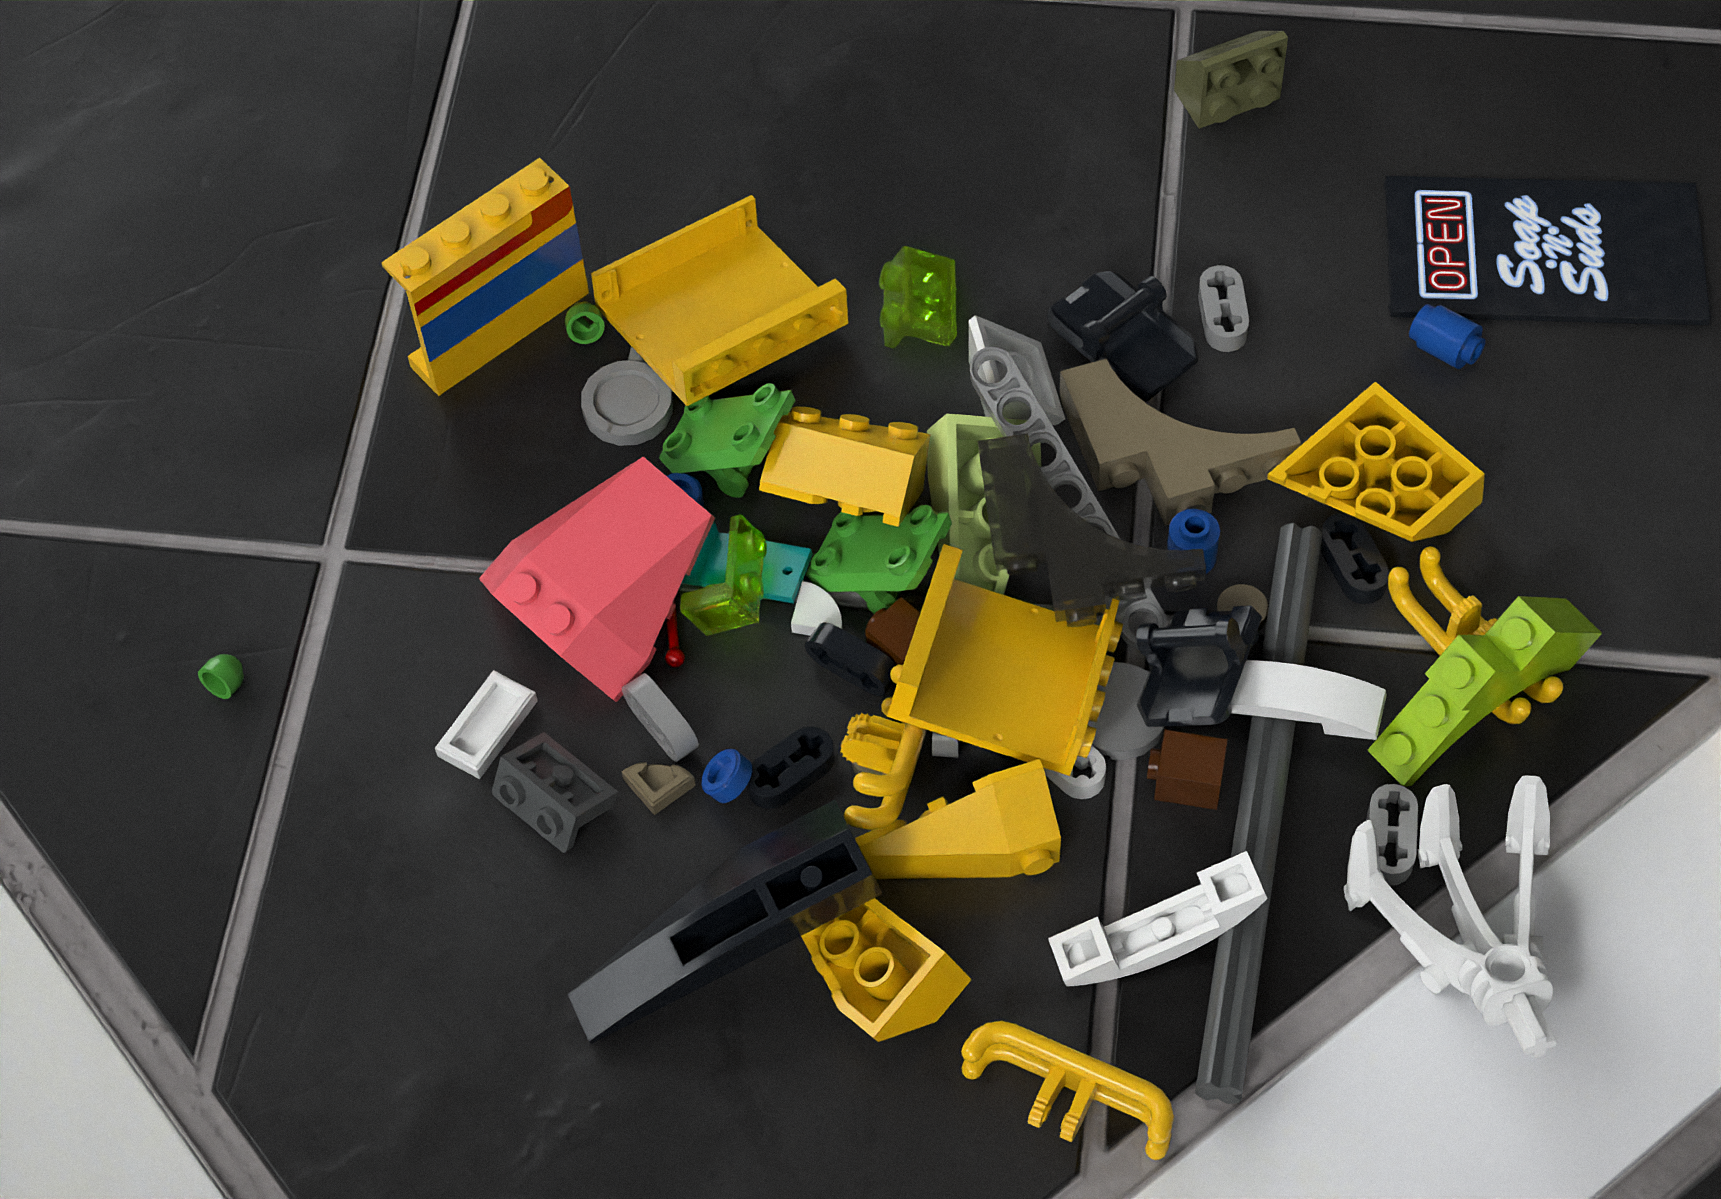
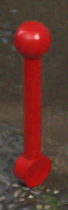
(674, 656)

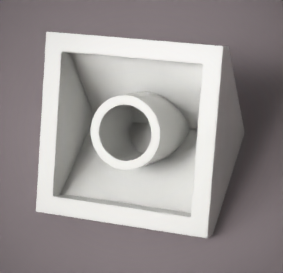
(1030, 360)

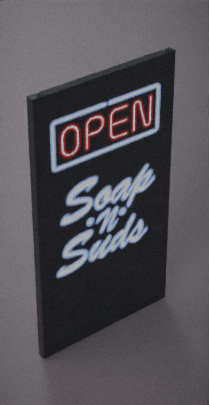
(1546, 250)

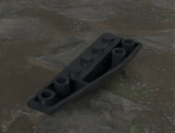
(730, 918)

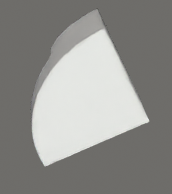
(813, 608)

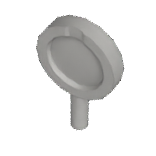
(626, 402)

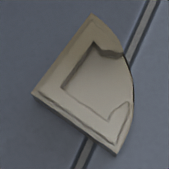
(658, 783)

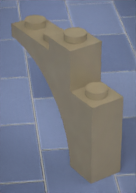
(1180, 462)

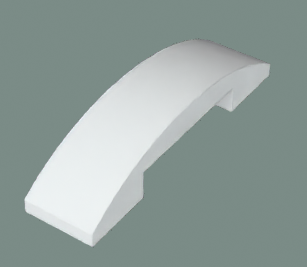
(1310, 695)
(1162, 931)

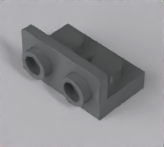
(551, 790)

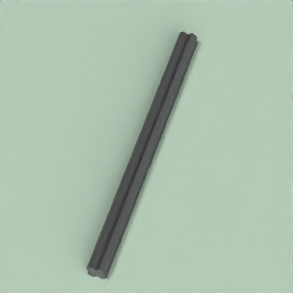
(1259, 825)

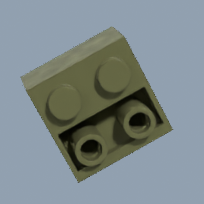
(1232, 77)

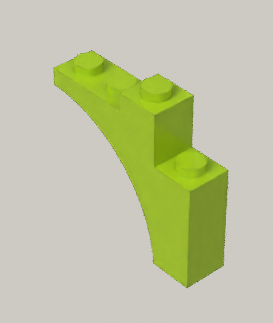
(1480, 674)

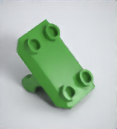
(727, 436)
(876, 556)

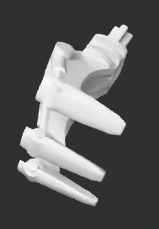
(1483, 958)

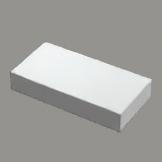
(486, 724)

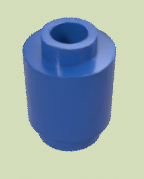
(1447, 336)
(1195, 530)

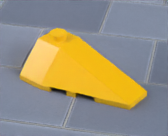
(988, 834)
(884, 971)

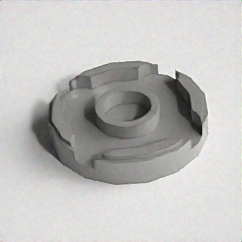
(1120, 726)

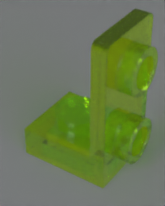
(738, 598)

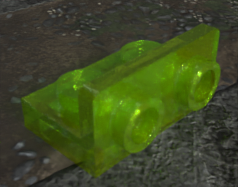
(918, 297)

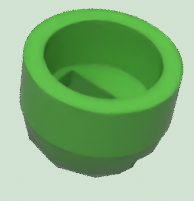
(578, 328)
(222, 675)

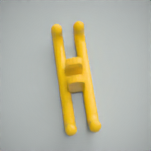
(1465, 620)
(887, 749)
(1076, 1071)

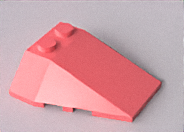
(604, 572)

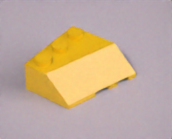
(847, 462)
(1385, 469)

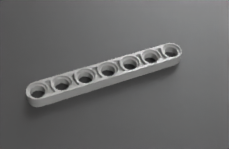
(1060, 472)

